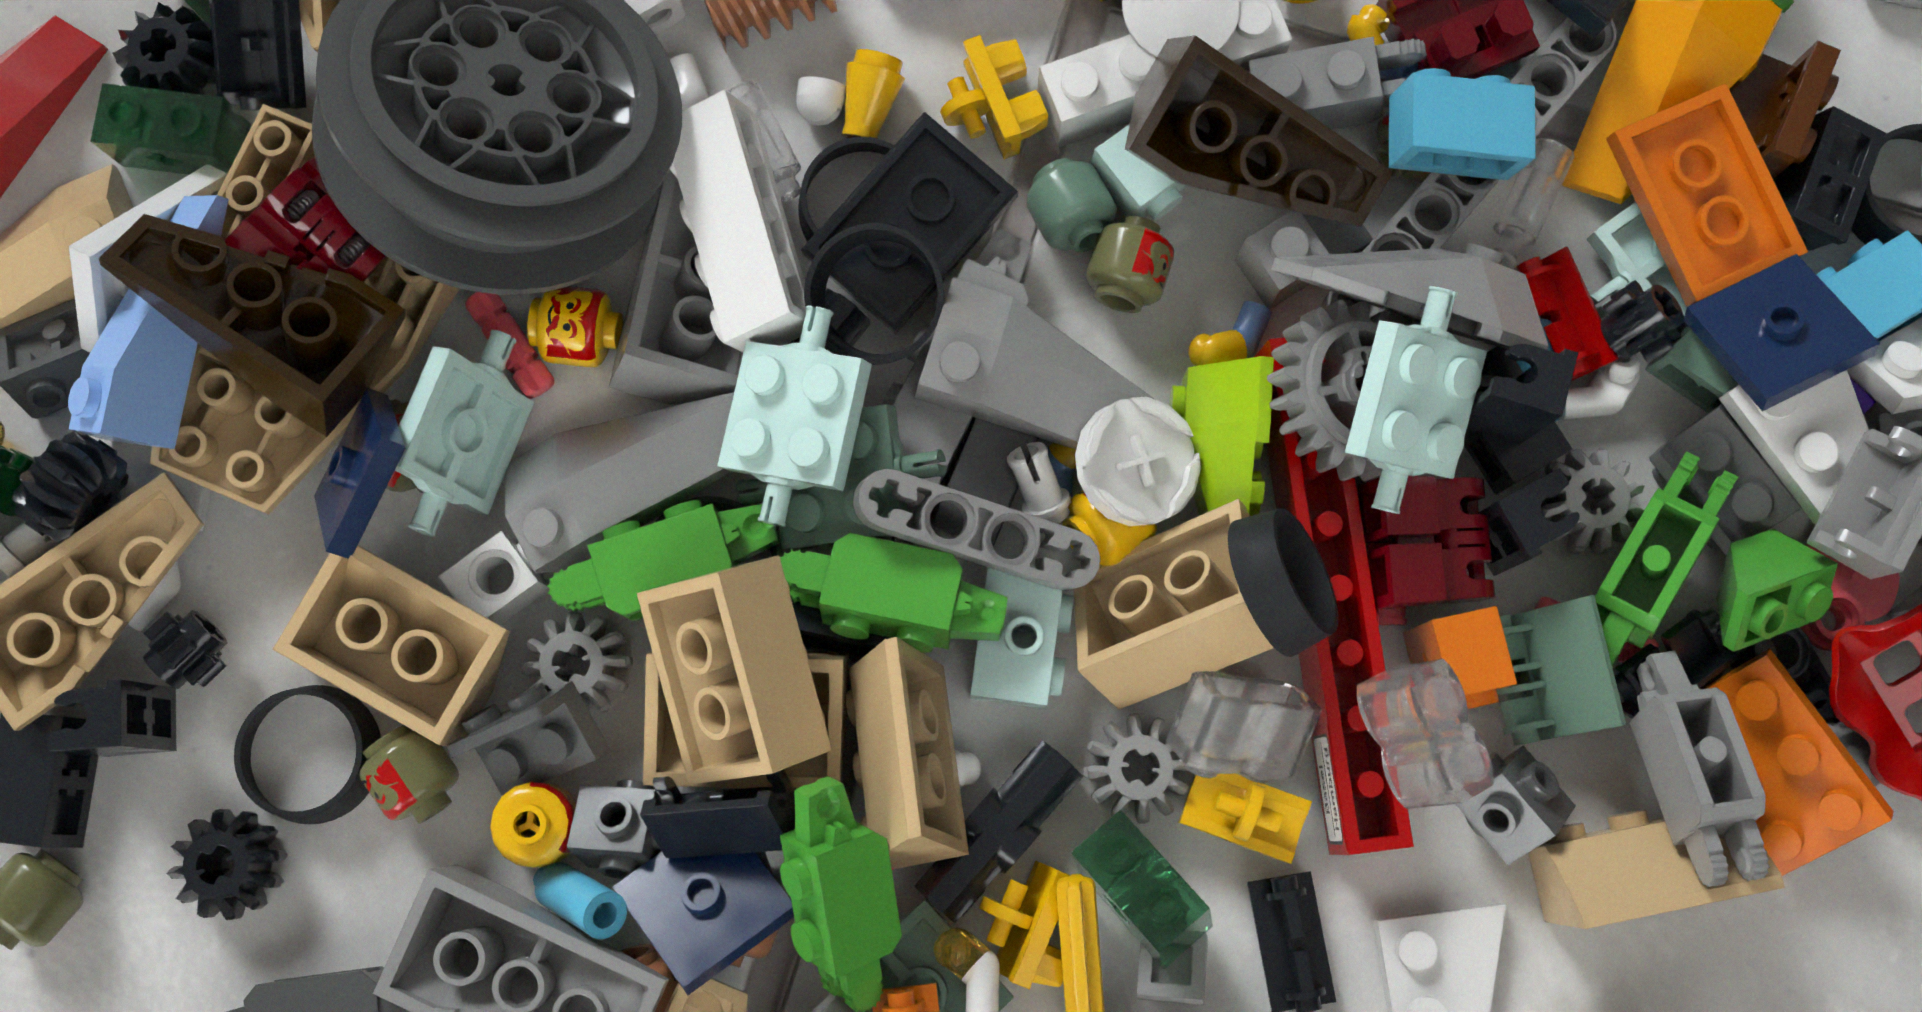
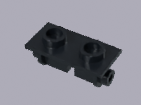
(1697, 647)
(1291, 943)

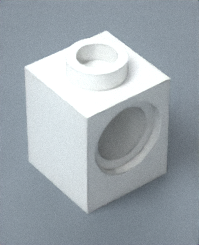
(470, 579)

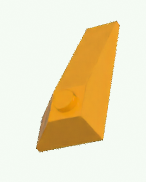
(1661, 60)

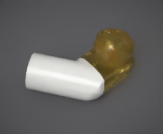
(973, 965)

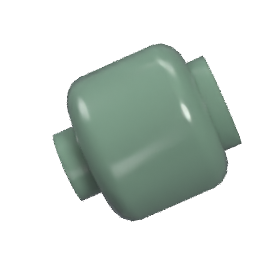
(1070, 204)

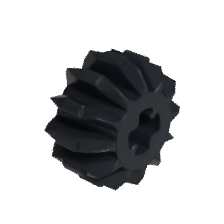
(168, 52)
(69, 486)
(203, 864)

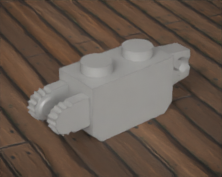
(1339, 80)
(1699, 770)

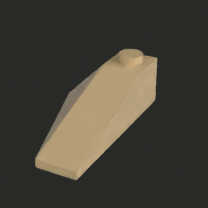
(36, 246)

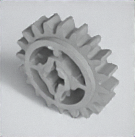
(1325, 395)

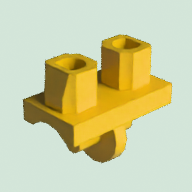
(1008, 119)
(1246, 814)
(1025, 926)

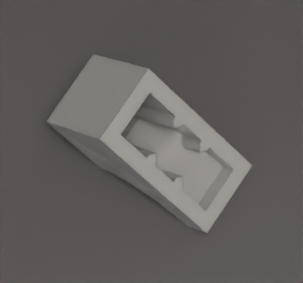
(1293, 236)

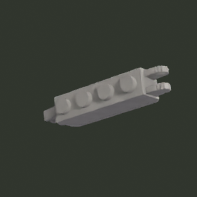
(932, 427)

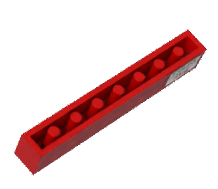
(1353, 789)

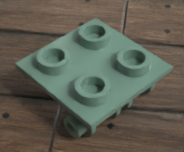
(1559, 672)

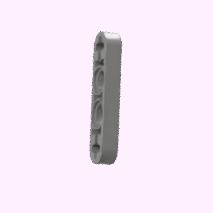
(979, 521)

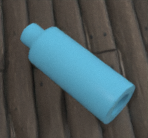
(580, 900)

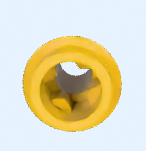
(870, 92)

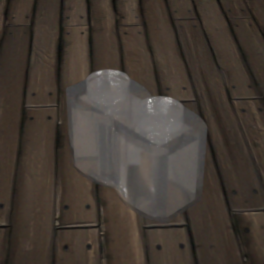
(1242, 726)
(1425, 735)

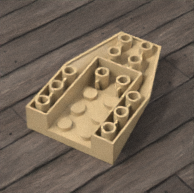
(230, 431)

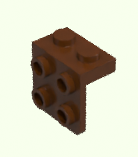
(1782, 102)

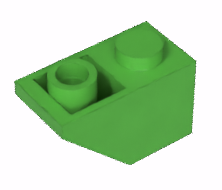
(1771, 588)

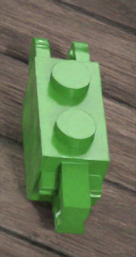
(640, 558)
(1658, 558)
(894, 593)
(840, 893)

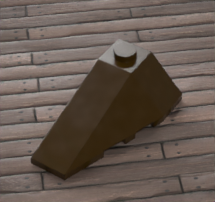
(1238, 137)
(285, 330)

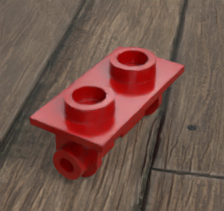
(1565, 301)

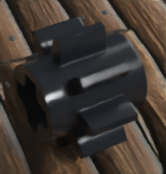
(1642, 321)
(185, 649)

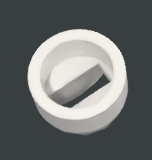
(820, 99)

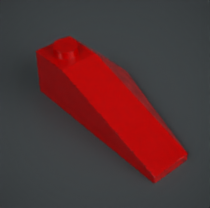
(37, 85)

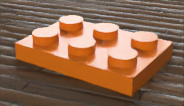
(1705, 194)
(1809, 778)

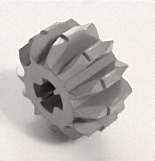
(1611, 505)
(574, 642)
(1136, 790)

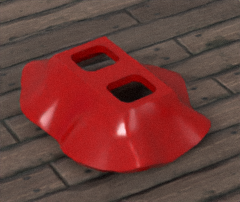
(1877, 707)

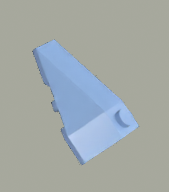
(142, 362)

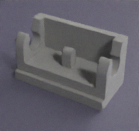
(1876, 505)

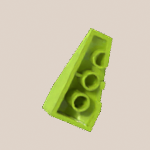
(1230, 424)

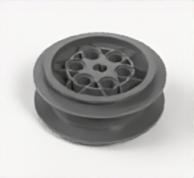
(510, 76)

